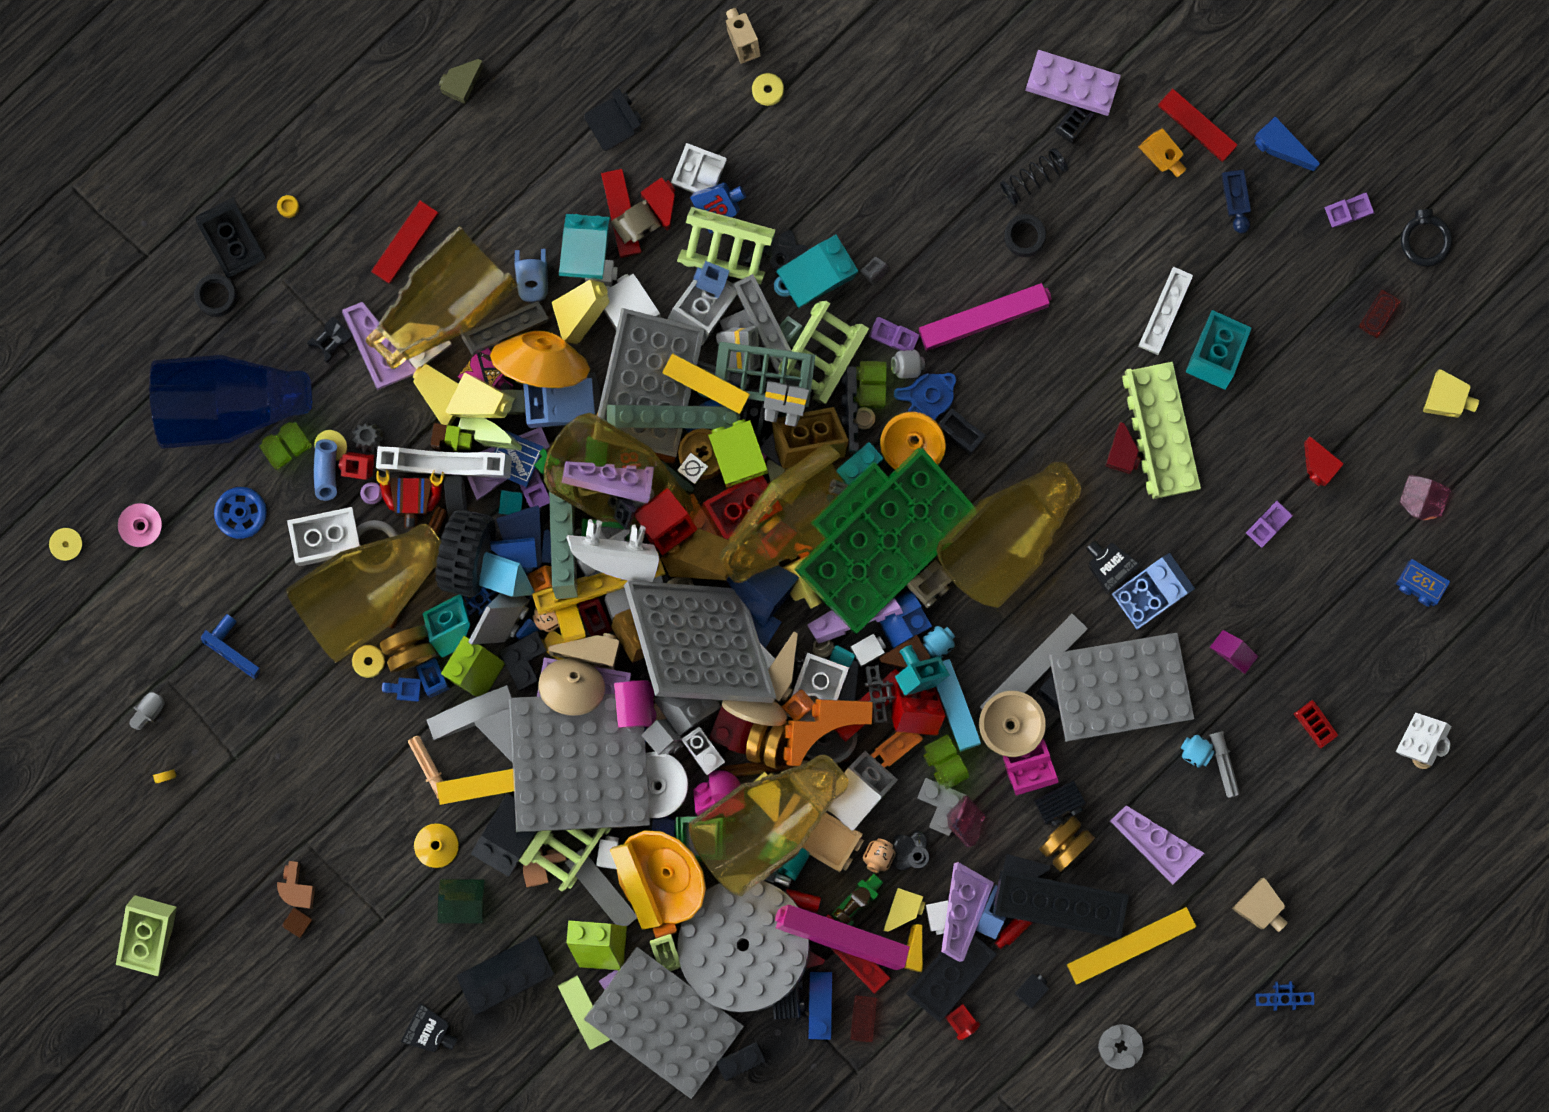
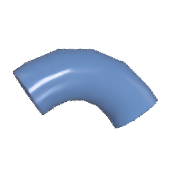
(325, 469)

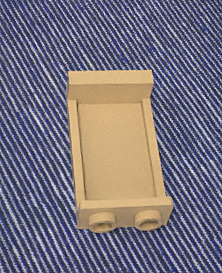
(833, 843)

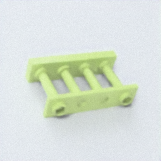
(739, 230)
(843, 352)
(546, 837)

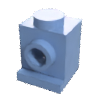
(711, 278)

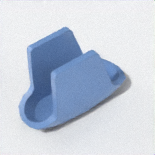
(535, 271)

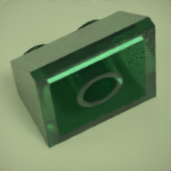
(461, 901)

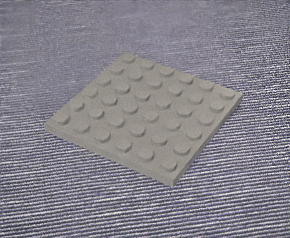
(699, 642)
(576, 768)

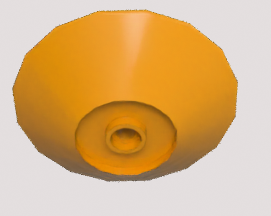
(540, 360)
(670, 873)

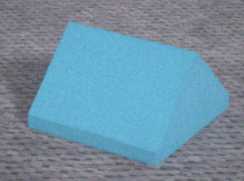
(504, 576)

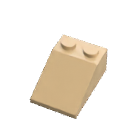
(595, 650)
(782, 670)

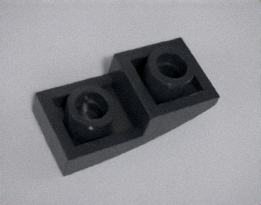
(624, 510)

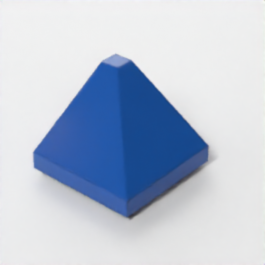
(528, 628)

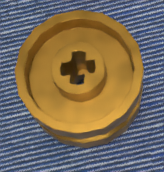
(697, 442)
(407, 648)
(767, 745)
(1065, 841)

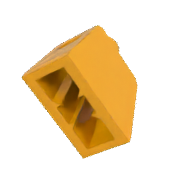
(1155, 148)

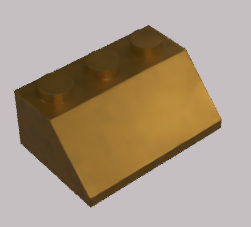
(810, 433)

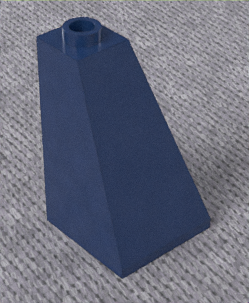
(523, 525)
(765, 591)

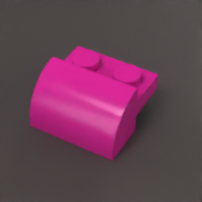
(635, 704)
(1031, 770)
(709, 793)

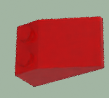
(731, 505)

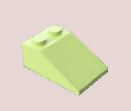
(145, 935)

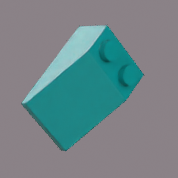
(584, 246)
(818, 271)
(1218, 350)

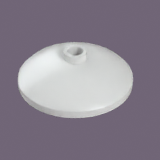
(674, 783)

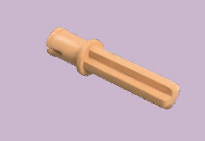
(425, 762)

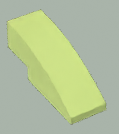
(488, 433)
(579, 1006)

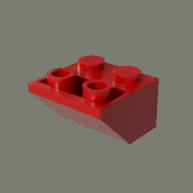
(665, 521)
(917, 712)

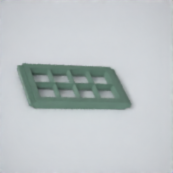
(723, 368)

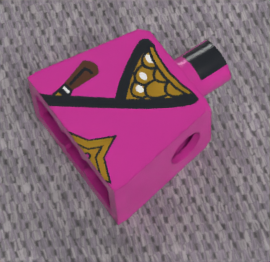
(483, 368)

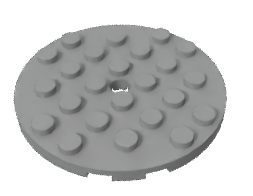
(734, 977)

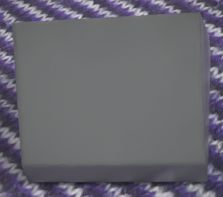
(875, 270)

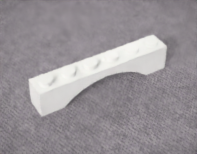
(451, 463)

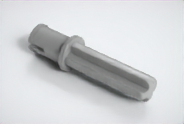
(1224, 764)

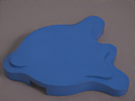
(929, 394)

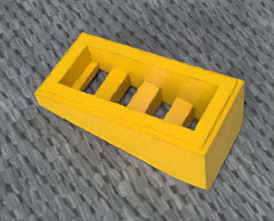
(914, 957)

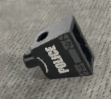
(1110, 565)
(428, 1031)

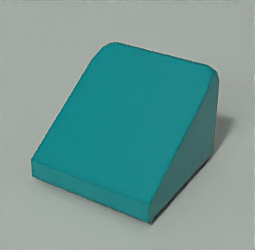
(510, 502)
(842, 656)

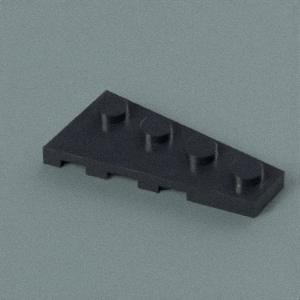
(850, 428)

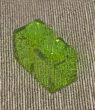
(871, 395)
(275, 450)
(946, 762)

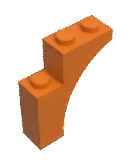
(828, 716)

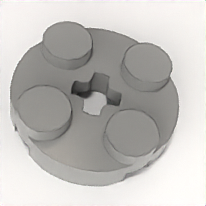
(1109, 1052)

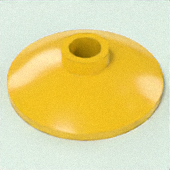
(444, 854)

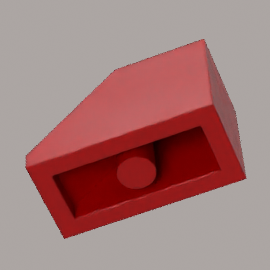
(661, 200)
(1320, 462)

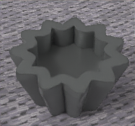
(367, 437)

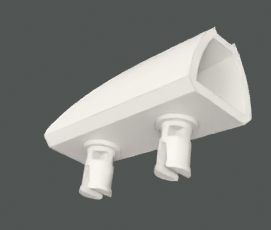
(616, 558)

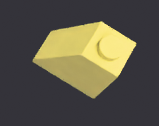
(580, 309)
(436, 391)
(478, 400)

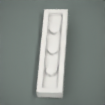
(1165, 310)

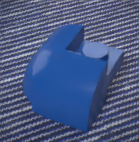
(905, 625)

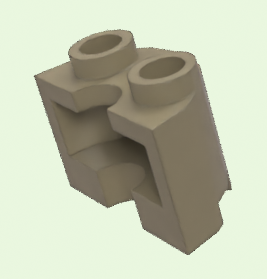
(635, 221)
(930, 583)

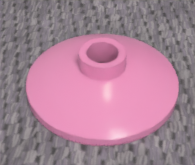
(132, 517)

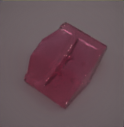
(1424, 498)
(966, 821)

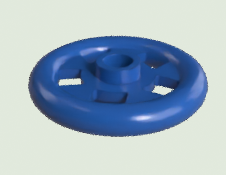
(222, 518)

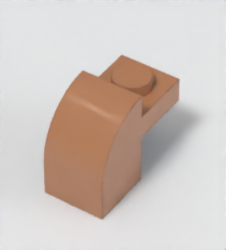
(536, 874)
(292, 893)

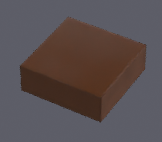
(297, 922)

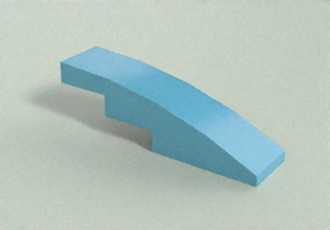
(957, 710)

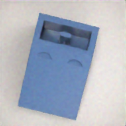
(557, 405)
(1153, 591)

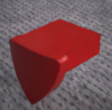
(962, 1022)

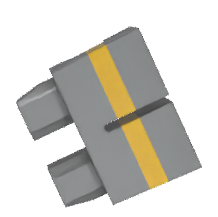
(743, 336)
(794, 404)

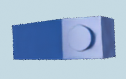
(1280, 143)
(820, 1005)

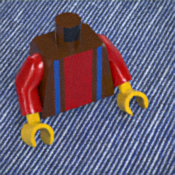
(411, 495)

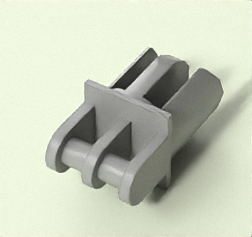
(147, 710)

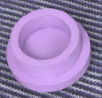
(371, 493)

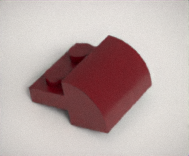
(731, 731)

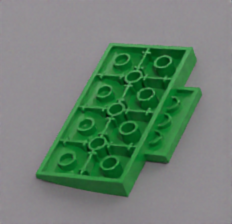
(881, 536)

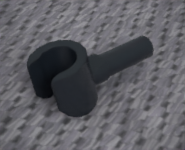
(746, 259)
(799, 663)

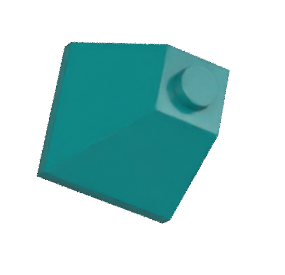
(447, 625)

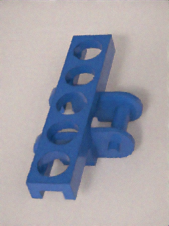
(477, 605)
(1292, 997)

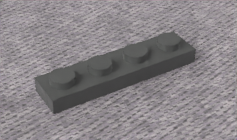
(505, 328)

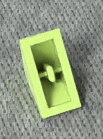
(666, 952)

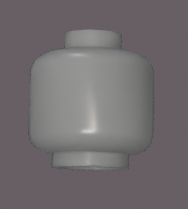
(907, 364)

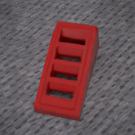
(1322, 719)

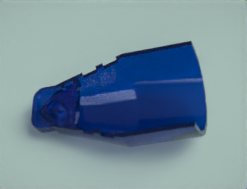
(221, 399)

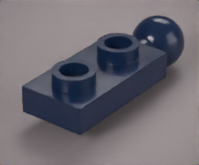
(1237, 199)

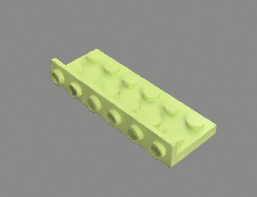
(1161, 430)

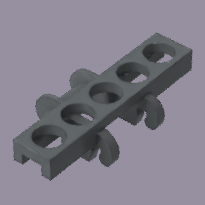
(881, 700)

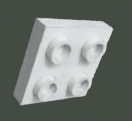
(698, 169)
(1425, 739)

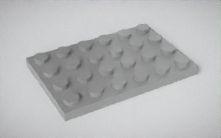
(636, 368)
(1121, 687)
(663, 1022)

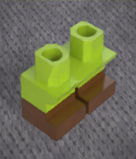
(450, 436)

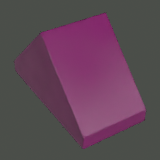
(1234, 651)

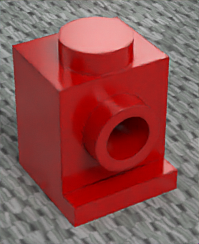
(348, 467)

